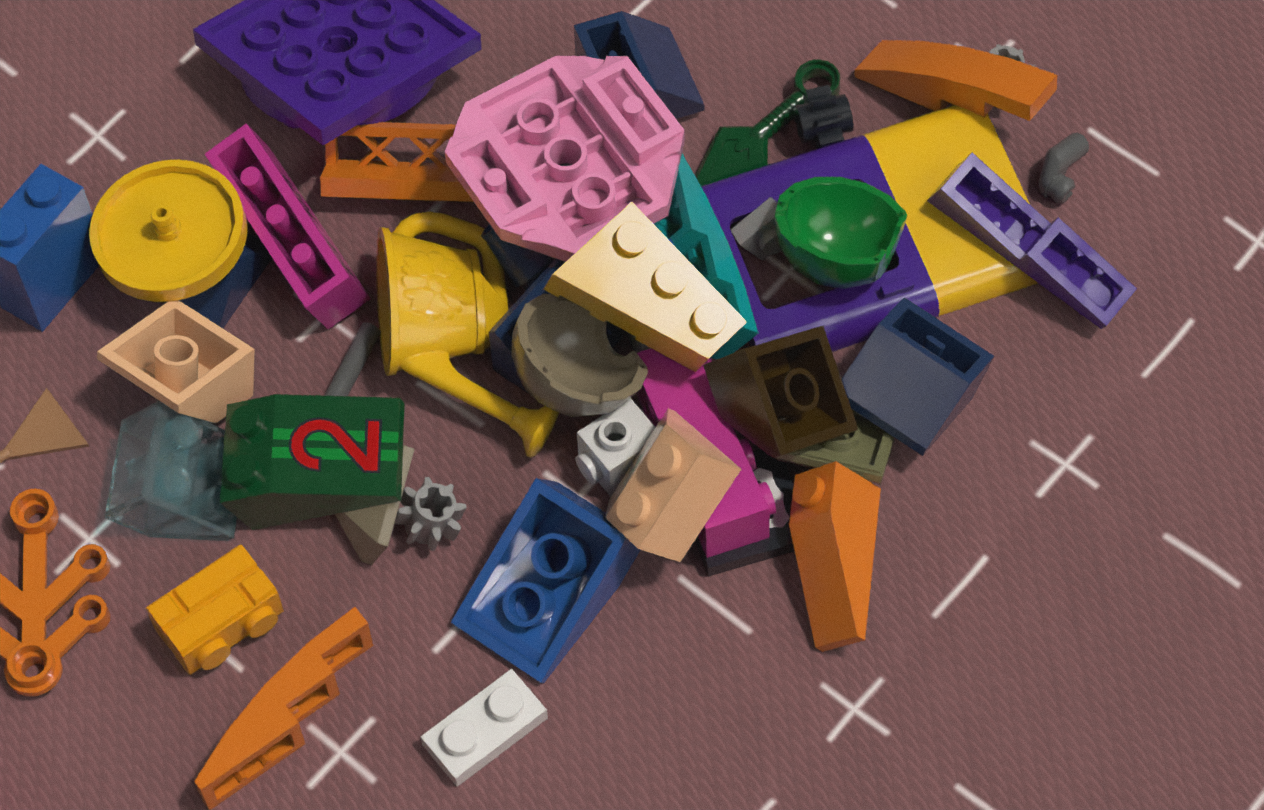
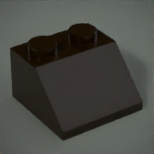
(783, 392)

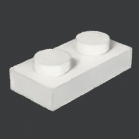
(484, 727)

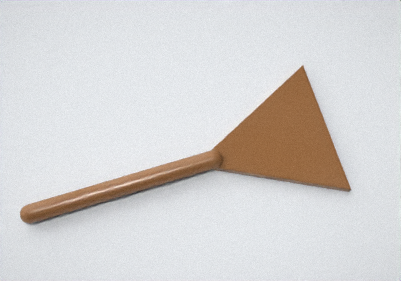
(43, 432)

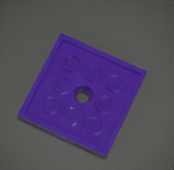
(336, 59)

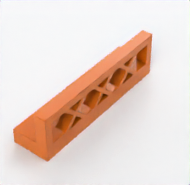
(389, 177)

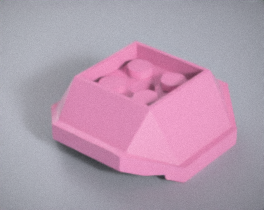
(574, 113)

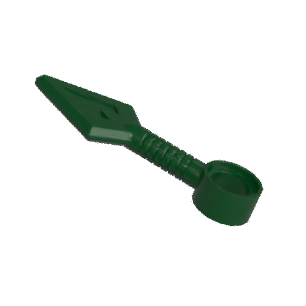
(746, 147)

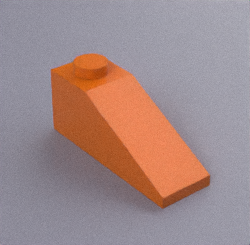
(834, 550)

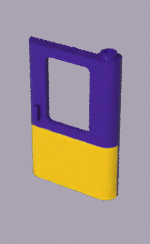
(937, 258)

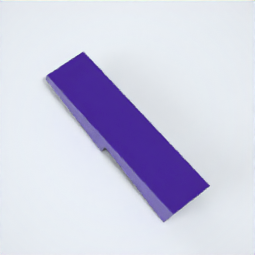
(1041, 249)

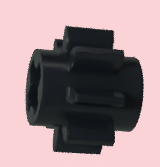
(823, 117)

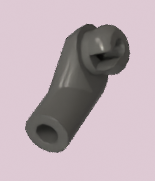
(1057, 161)

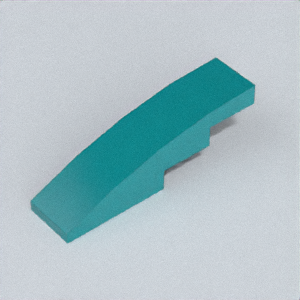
(703, 243)

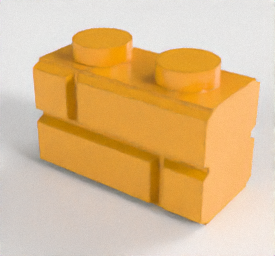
(216, 610)

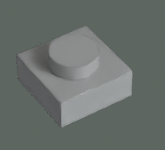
(758, 231)

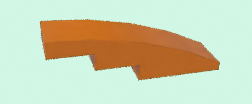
(957, 75)
(270, 723)

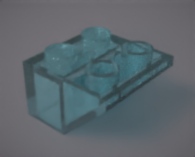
(169, 477)

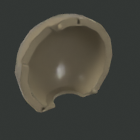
(569, 361)

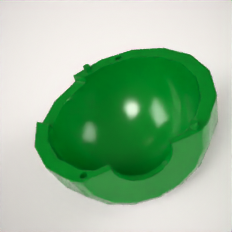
(838, 230)

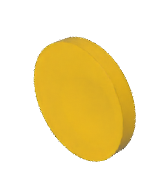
(168, 230)

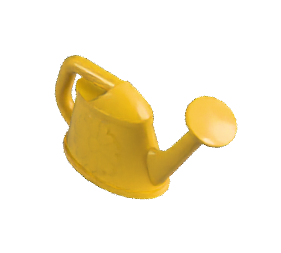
(442, 307)

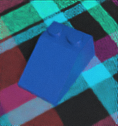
(545, 579)

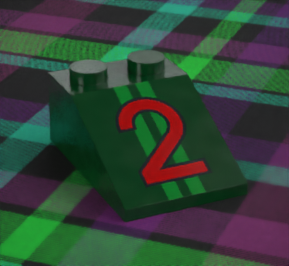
(310, 456)

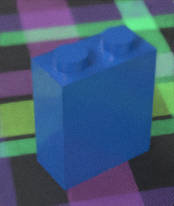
(44, 247)

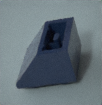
(651, 51)
(915, 376)

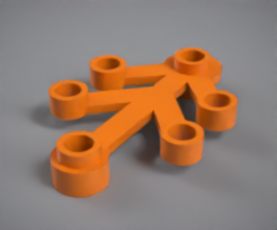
(39, 603)

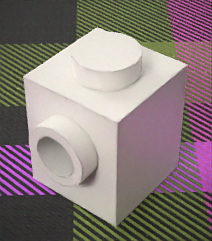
(612, 444)

